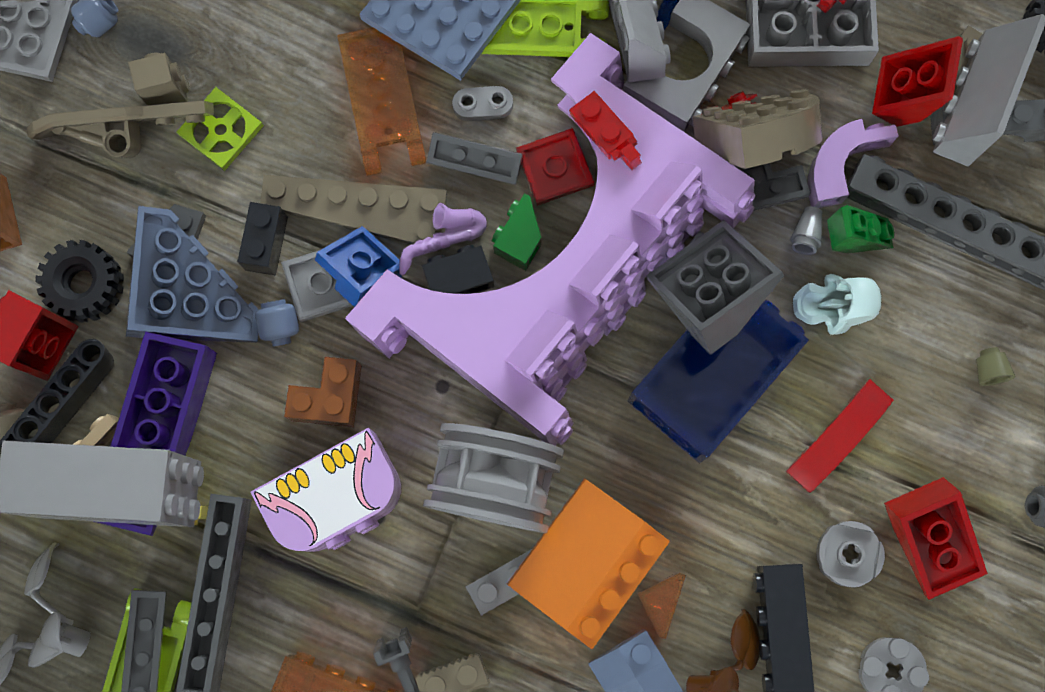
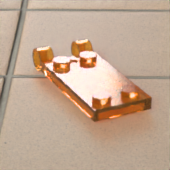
(380, 96)

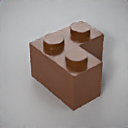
(333, 402)

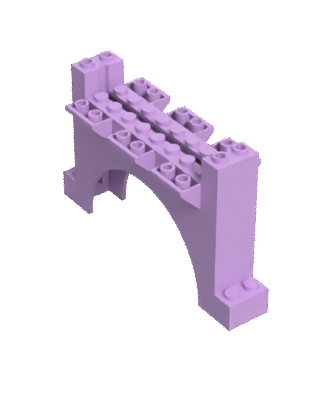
(532, 336)

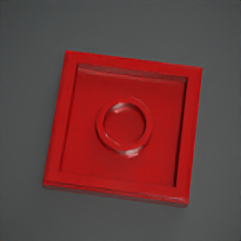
(555, 166)

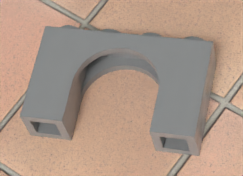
(720, 36)

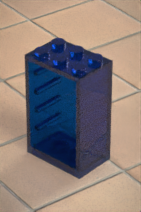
(704, 395)

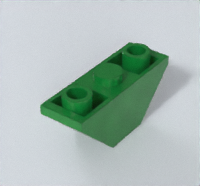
(859, 231)

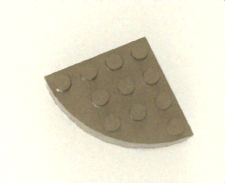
(761, 131)

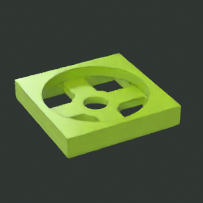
(222, 159)

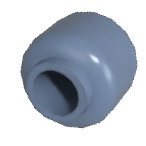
(94, 16)
(277, 322)

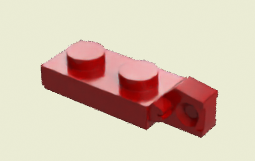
(606, 130)

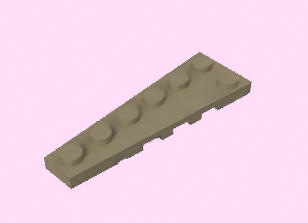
(381, 209)

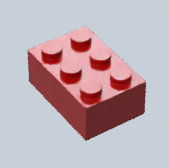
(32, 336)

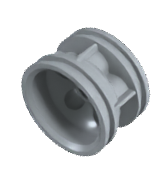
(493, 476)

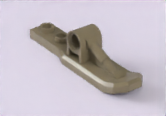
(107, 126)

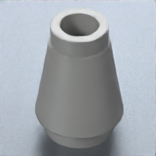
(808, 232)

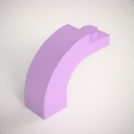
(826, 172)

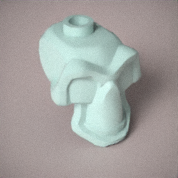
(838, 303)

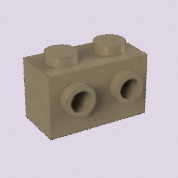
(159, 80)

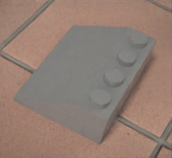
(987, 89)

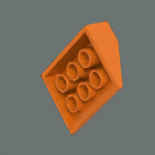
(588, 563)

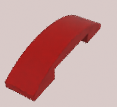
(840, 436)

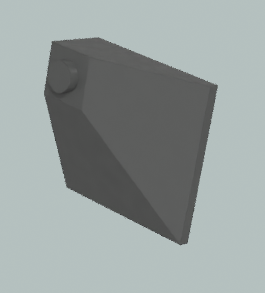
(716, 284)

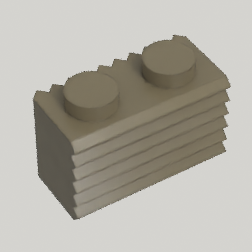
(456, 676)

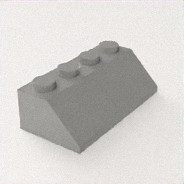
(640, 38)

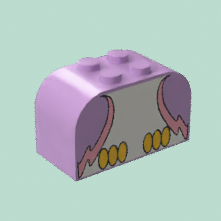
(331, 495)

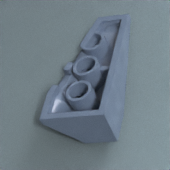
(634, 667)

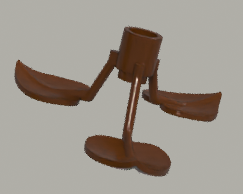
(745, 648)

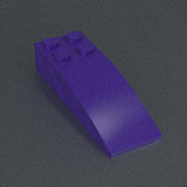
(163, 400)

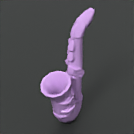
(459, 227)

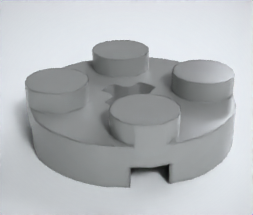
(864, 542)
(877, 654)

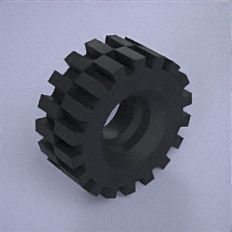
(64, 266)

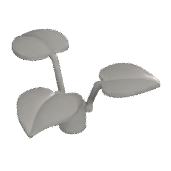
(53, 637)

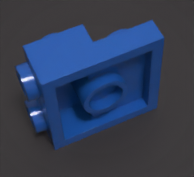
(357, 263)

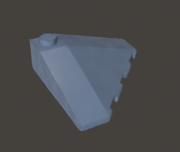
(179, 289)

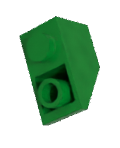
(520, 236)

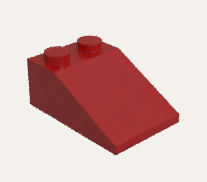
(917, 82)
(937, 537)

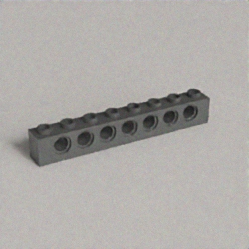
(949, 230)

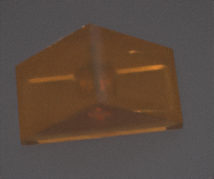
(660, 602)

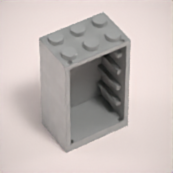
(99, 484)

